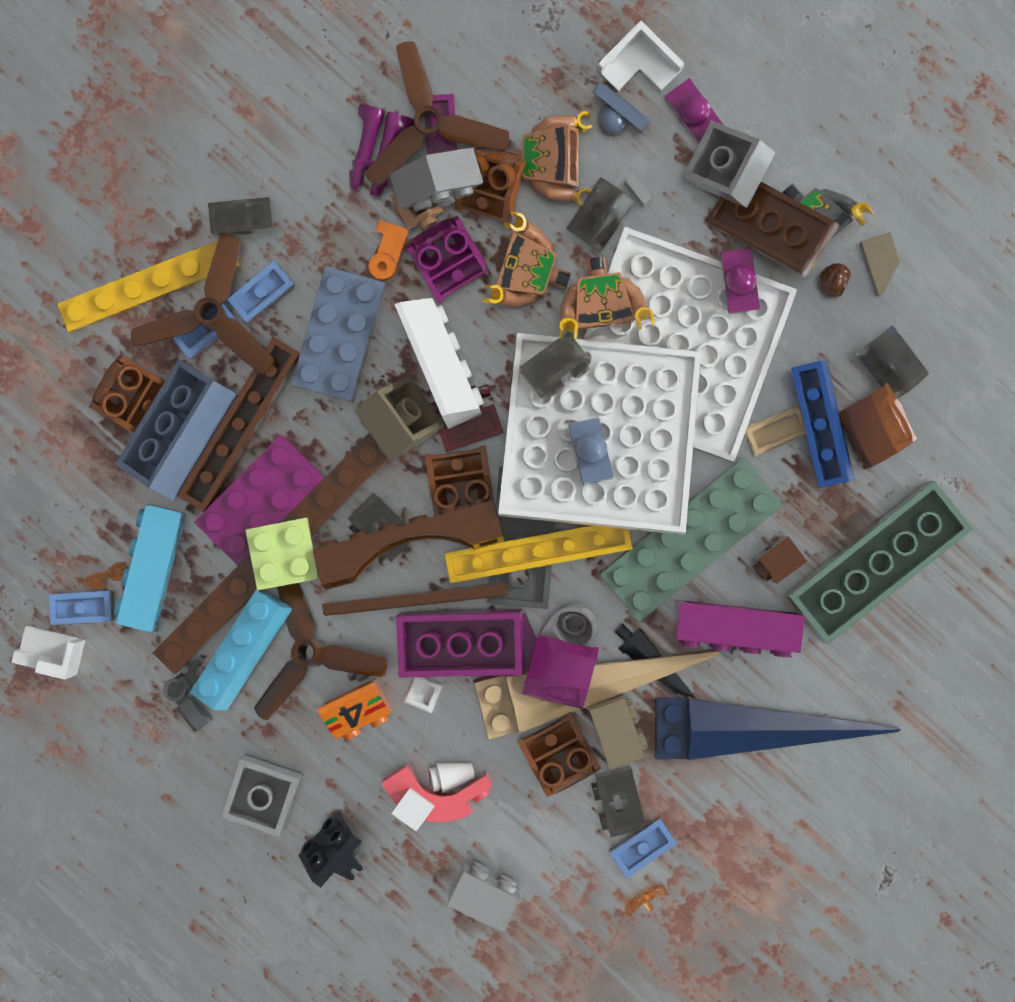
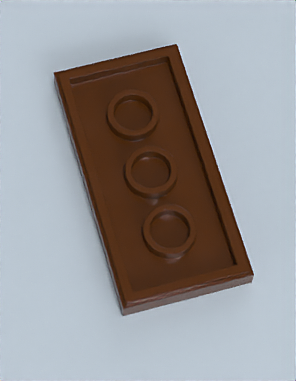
(776, 227)

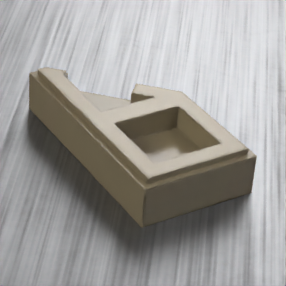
(880, 259)

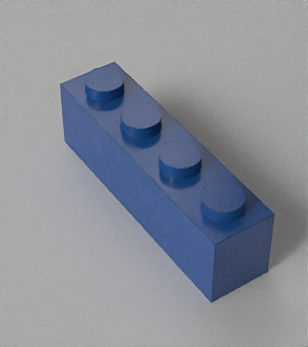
(823, 423)

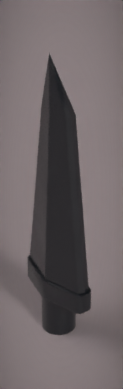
(638, 647)

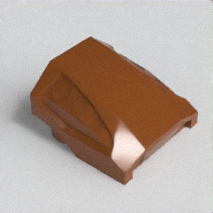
(501, 180)
(126, 393)
(877, 426)
(456, 475)
(554, 752)

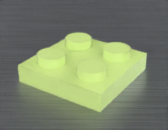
(282, 554)

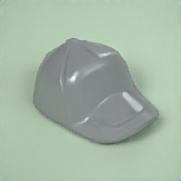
(572, 624)

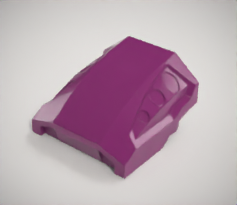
(446, 257)
(560, 672)

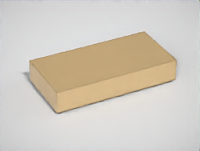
(775, 431)

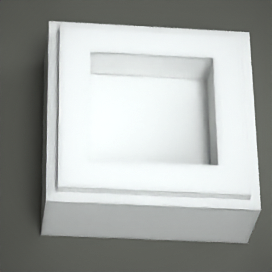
(423, 693)
(413, 809)

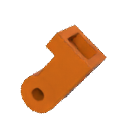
(386, 261)

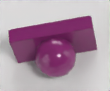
(691, 109)
(740, 280)

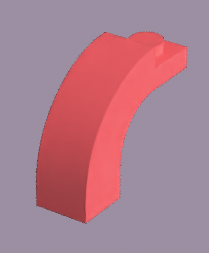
(448, 805)

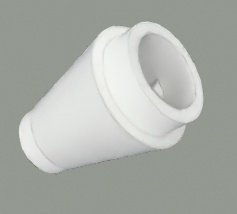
(450, 775)

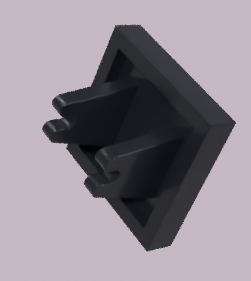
(332, 850)

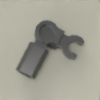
(177, 690)

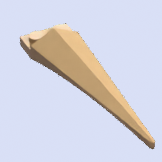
(509, 711)

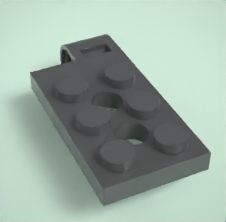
(536, 590)

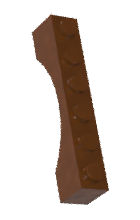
(346, 560)

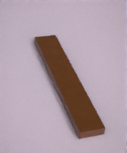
(415, 599)

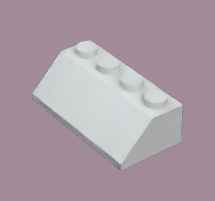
(439, 360)

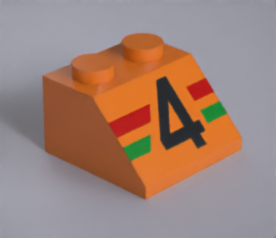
(355, 709)

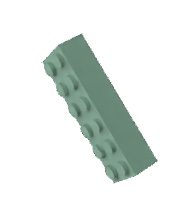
(715, 523)
(879, 561)

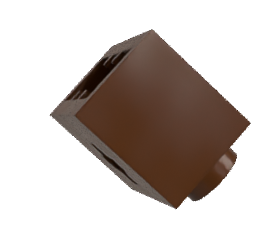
(778, 560)

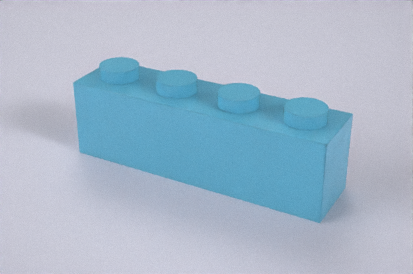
(150, 567)
(241, 650)

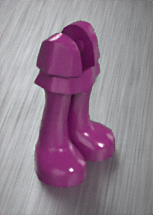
(372, 119)

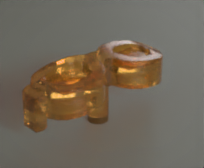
(99, 580)
(644, 898)

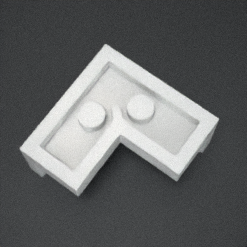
(640, 52)
(49, 652)

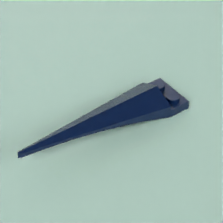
(707, 728)

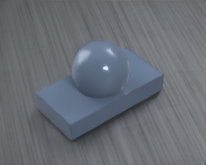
(614, 115)
(591, 451)

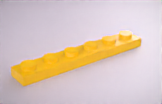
(137, 288)
(536, 551)

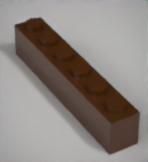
(238, 427)

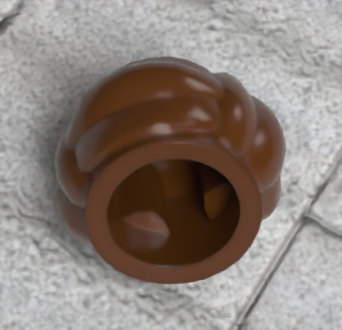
(834, 279)

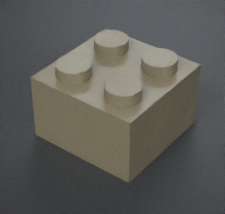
(399, 417)
(617, 732)

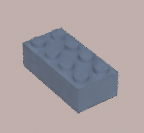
(339, 334)
(176, 430)

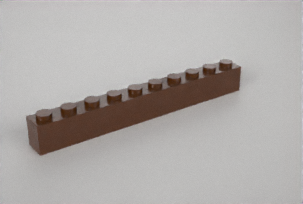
(240, 584)

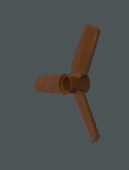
(451, 127)
(217, 290)
(332, 656)

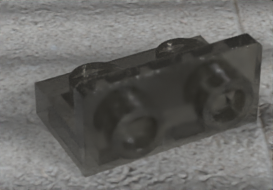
(555, 366)

